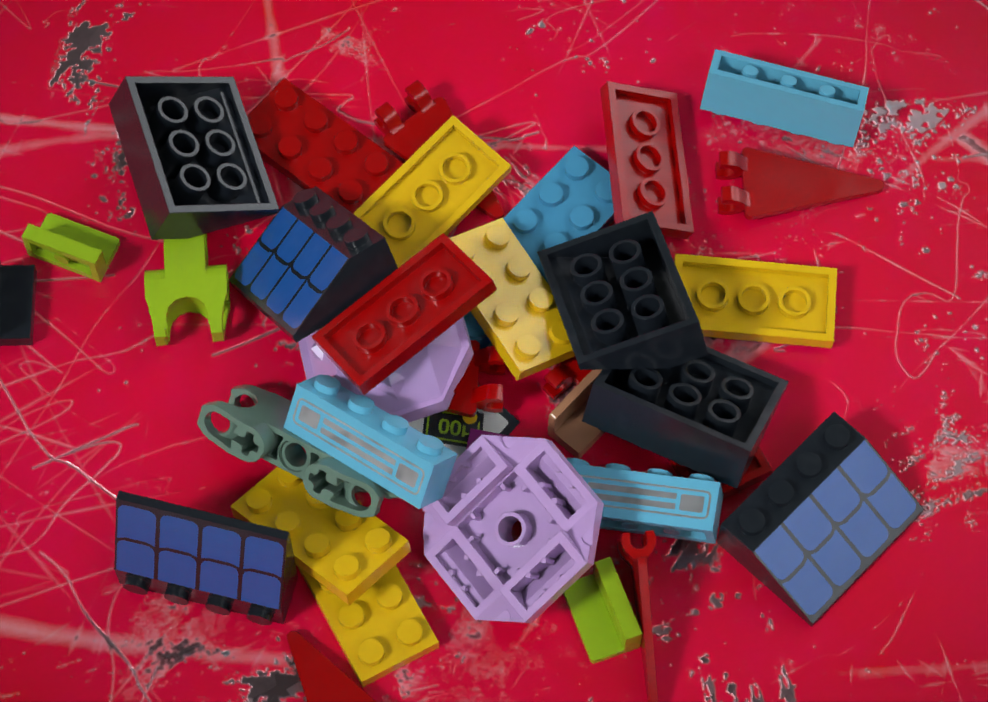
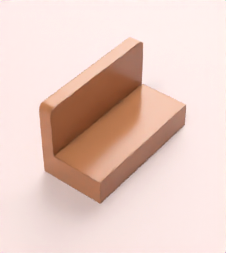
(566, 422)

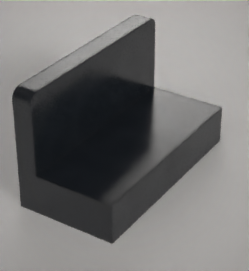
(17, 304)

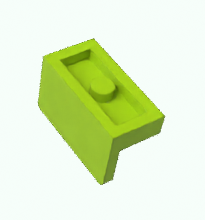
(71, 246)
(603, 613)

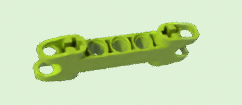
(187, 287)

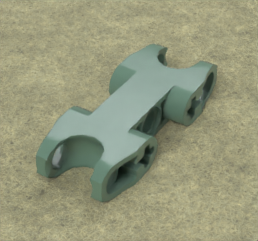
(261, 433)

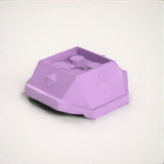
(417, 387)
(472, 524)

